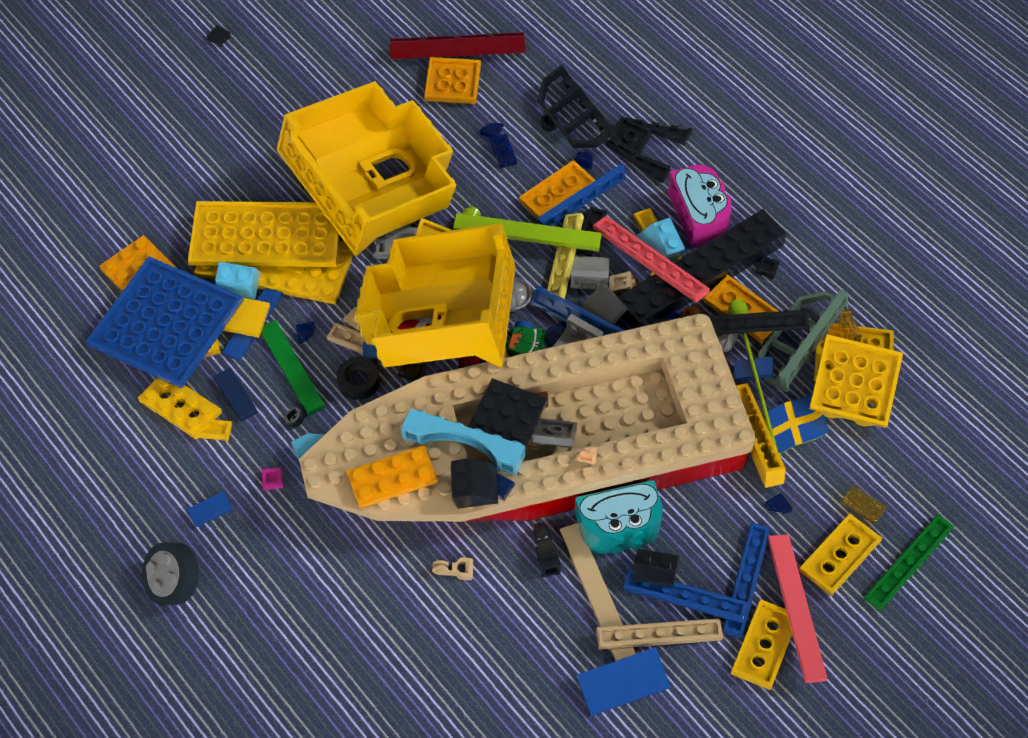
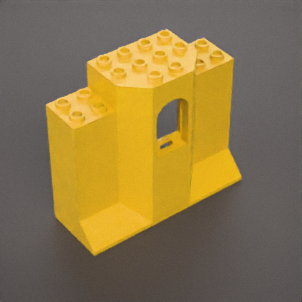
(339, 142)
(449, 274)

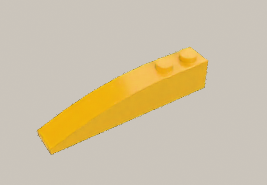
(764, 450)

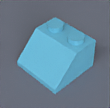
(664, 239)
(238, 279)

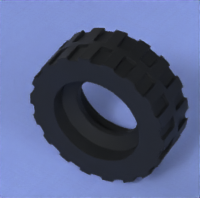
(358, 364)

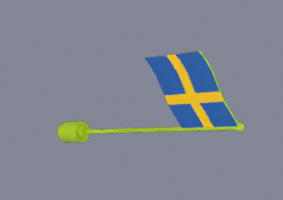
(791, 421)

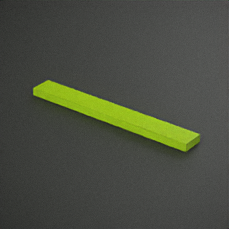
(535, 232)

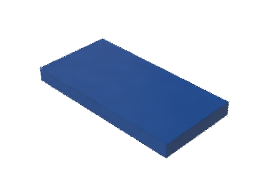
(623, 681)

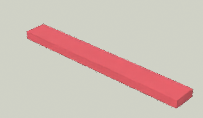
(651, 259)
(797, 609)

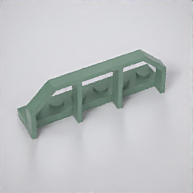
(809, 343)

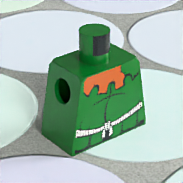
(525, 340)

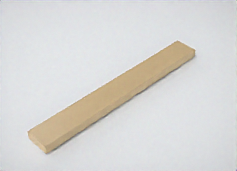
(593, 584)

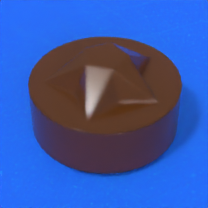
(691, 310)

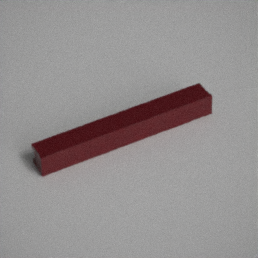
(457, 45)

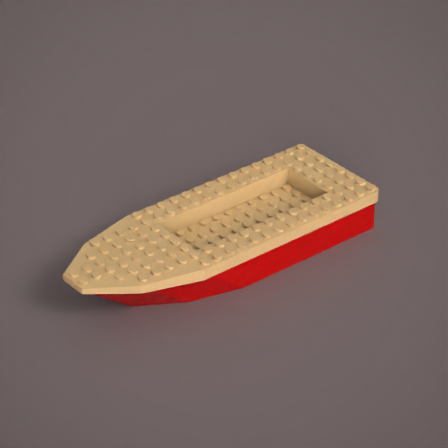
(644, 396)

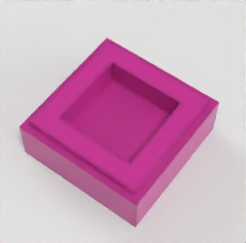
(272, 478)

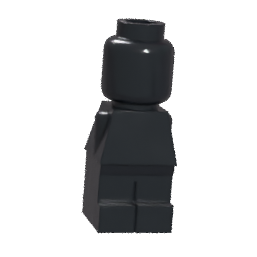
(546, 550)

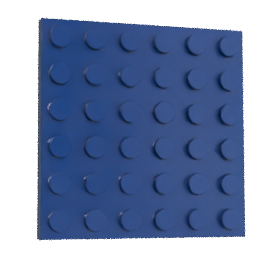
(164, 322)

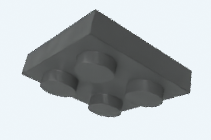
(555, 432)

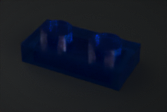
(503, 151)

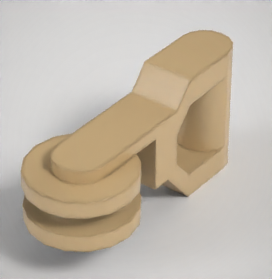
(441, 568)

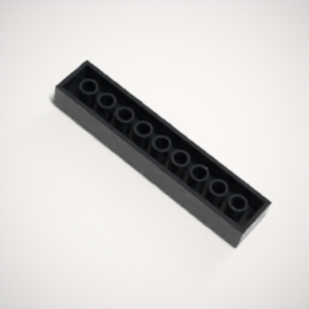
(709, 264)

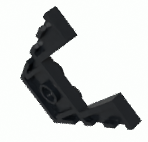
(635, 137)

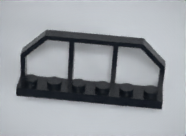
(591, 112)

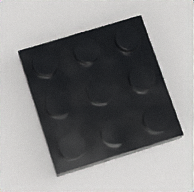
(508, 412)

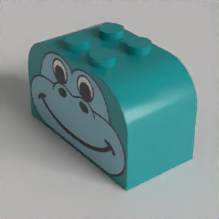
(620, 517)

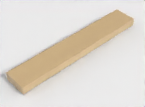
(659, 633)

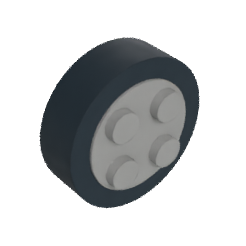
(170, 573)

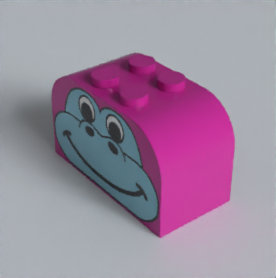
(700, 203)

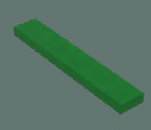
(292, 368)
(908, 562)

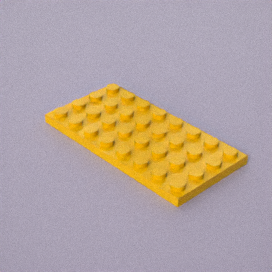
(262, 235)
(310, 283)

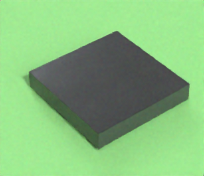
(605, 304)

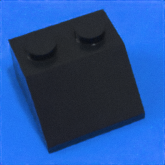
(473, 483)
(655, 567)

